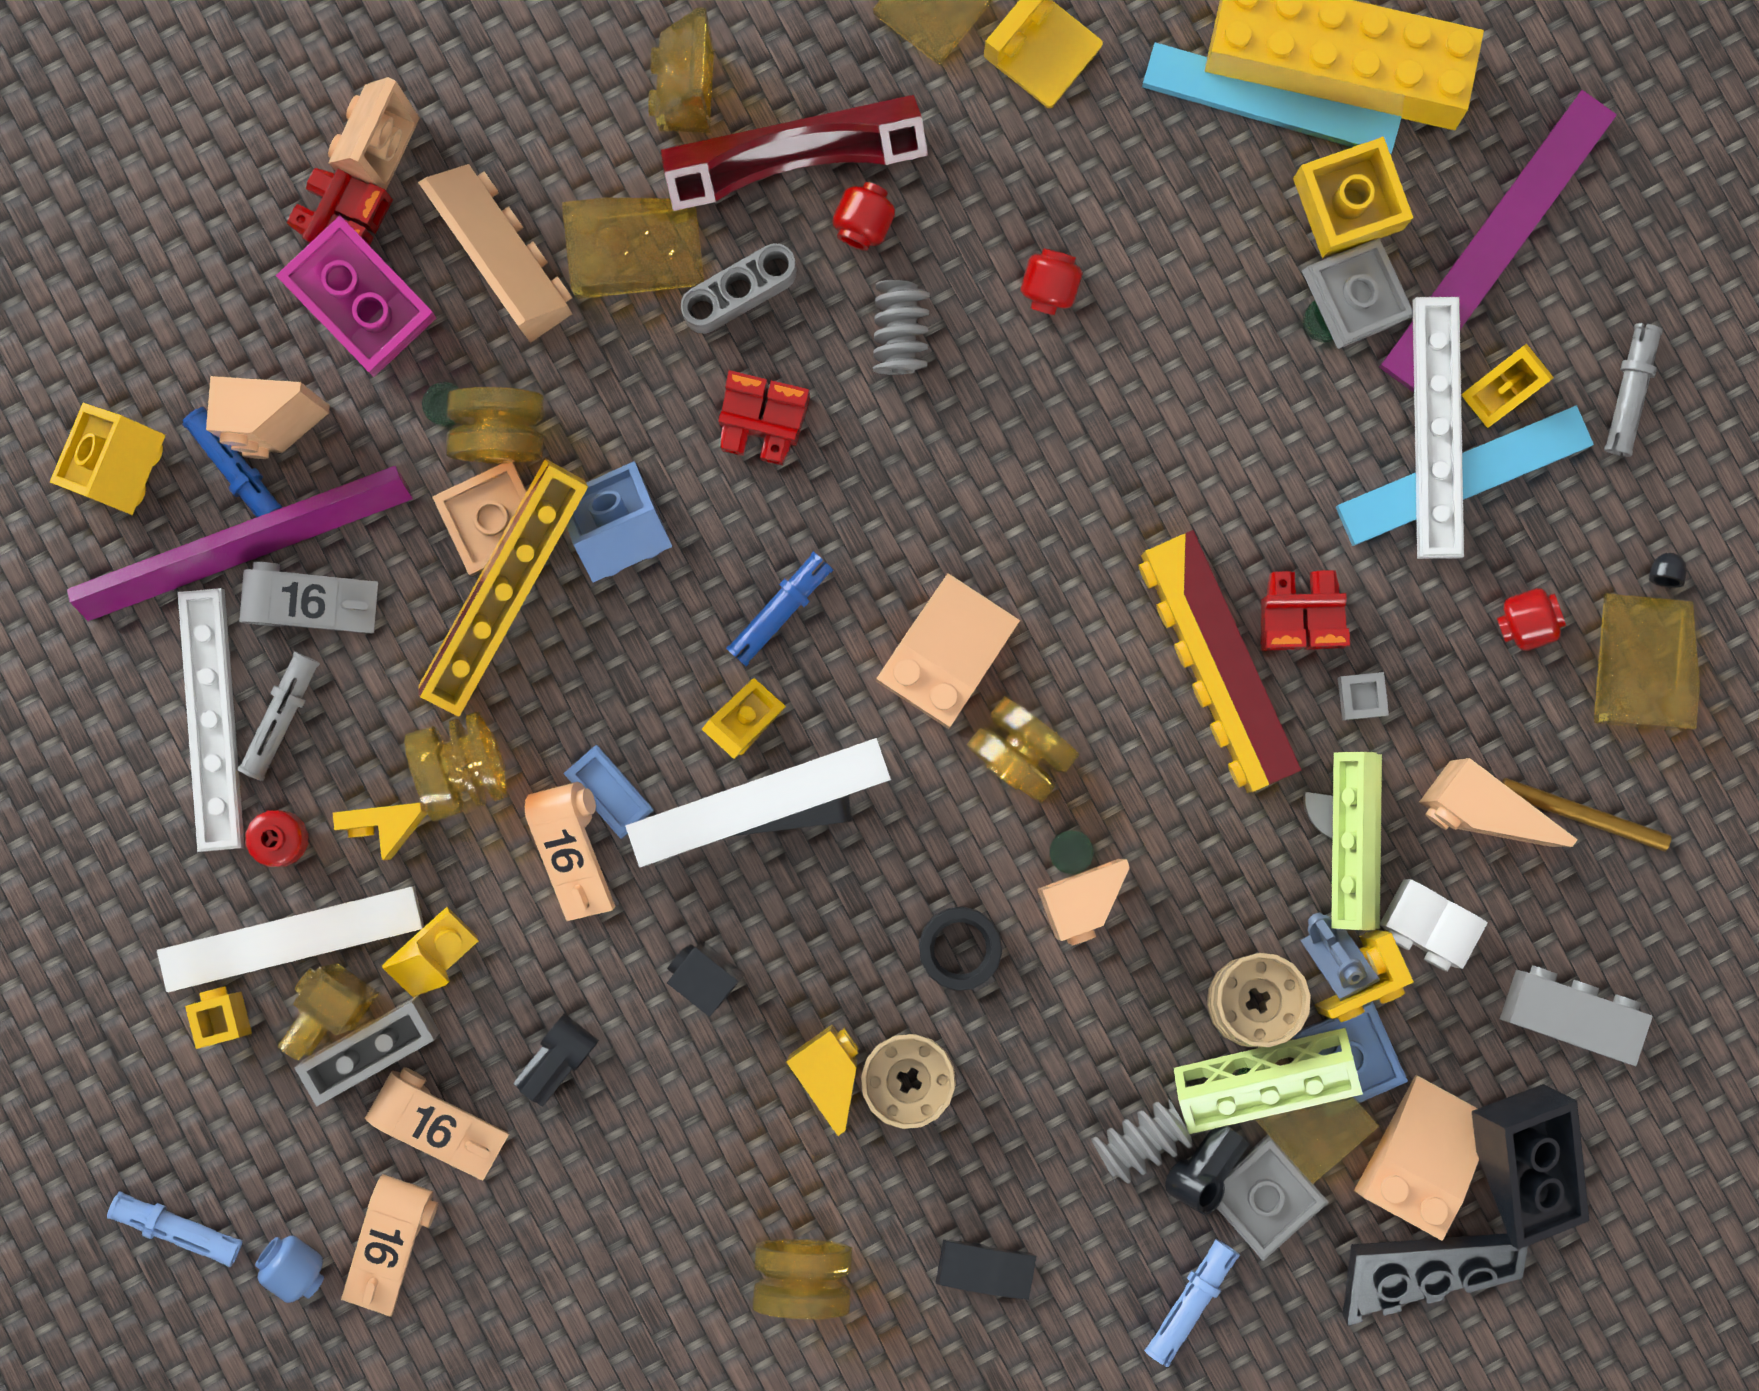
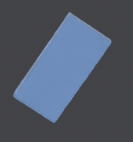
(614, 794)

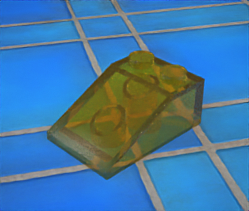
(684, 75)
(630, 246)
(1647, 664)

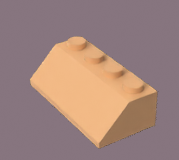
(498, 250)

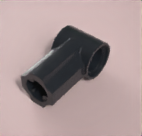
(561, 1052)
(1201, 1179)

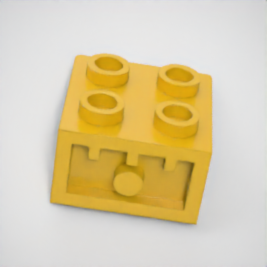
(1041, 48)
(1389, 966)

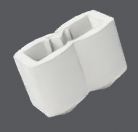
(1433, 925)

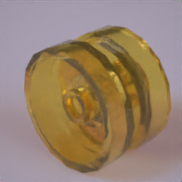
(494, 425)
(1026, 744)
(802, 1279)

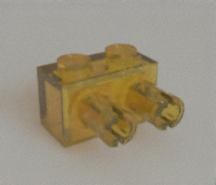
(326, 1001)

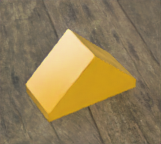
(1507, 385)

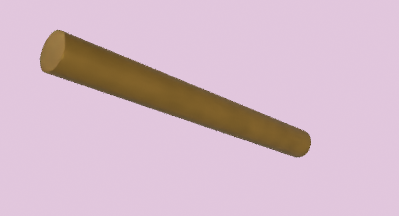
(1590, 816)

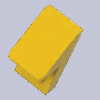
(743, 718)
(394, 824)
(432, 951)

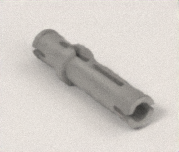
(1637, 374)
(256, 763)

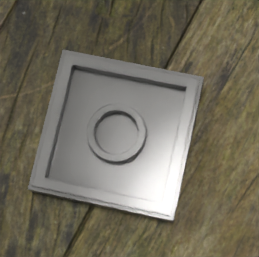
(1358, 293)
(1268, 1198)

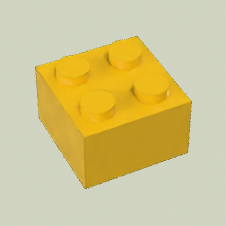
(1352, 197)

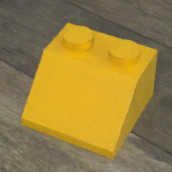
(108, 458)
(827, 1073)

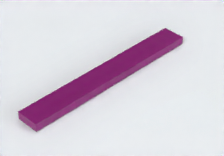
(1512, 219)
(240, 543)

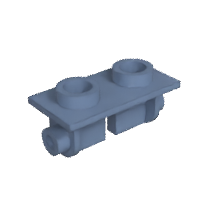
(1338, 957)

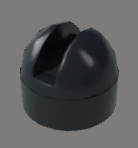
(1668, 571)

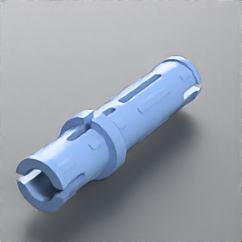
(166, 1225)
(1197, 1294)

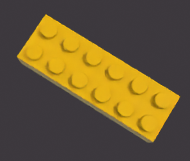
(1350, 55)

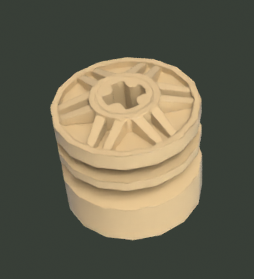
(1282, 1010)
(883, 1088)

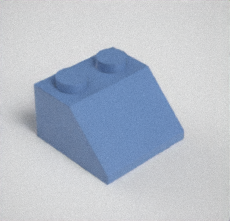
(616, 523)

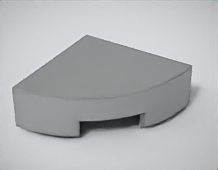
(1320, 812)

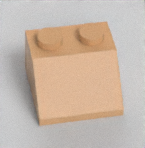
(1083, 901)

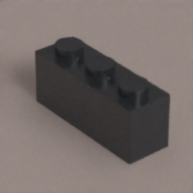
(703, 976)

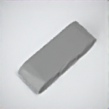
(748, 269)

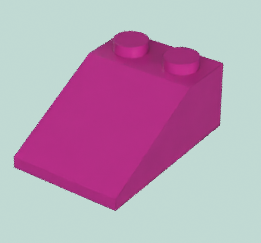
(356, 296)

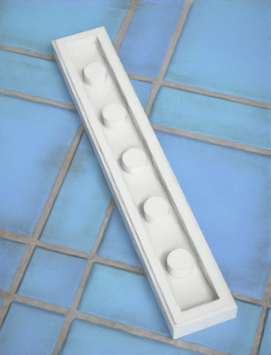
(1438, 427)
(211, 720)
(757, 802)
(290, 939)

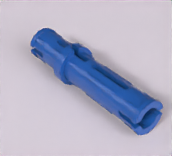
(243, 480)
(780, 608)

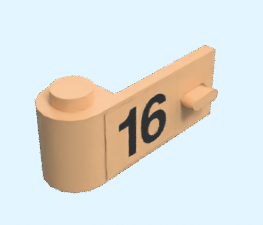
(558, 827)
(435, 1126)
(386, 1242)

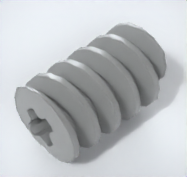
(899, 327)
(1143, 1141)

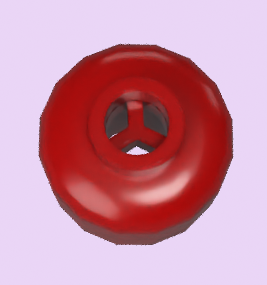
(863, 216)
(1051, 281)
(1531, 619)
(291, 838)

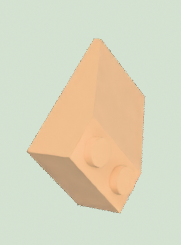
(375, 133)
(947, 651)
(1478, 802)
(1423, 1159)

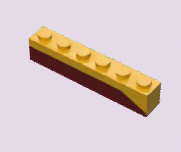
(502, 587)
(1219, 662)

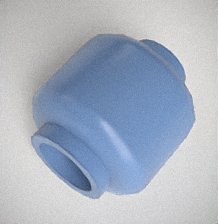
(290, 1269)

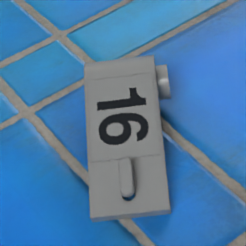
(306, 600)

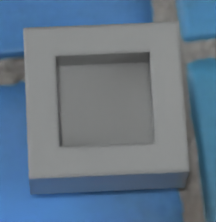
(1363, 696)

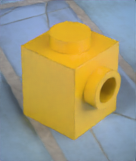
(218, 1017)

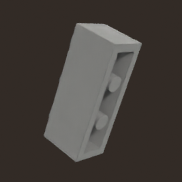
(1576, 1015)
(367, 1050)

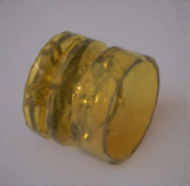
(460, 765)

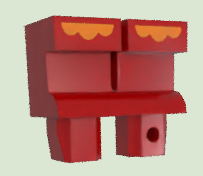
(342, 196)
(743, 412)
(1303, 620)

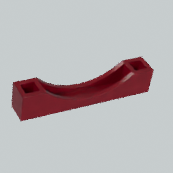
(863, 134)

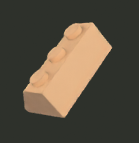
(261, 414)

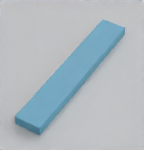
(1183, 76)
(1481, 469)

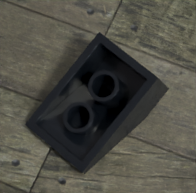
(1533, 1163)

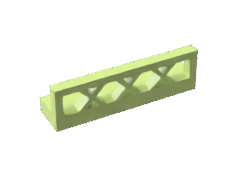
(1356, 840)
(1267, 1086)

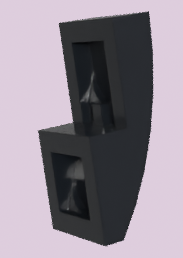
(986, 1269)

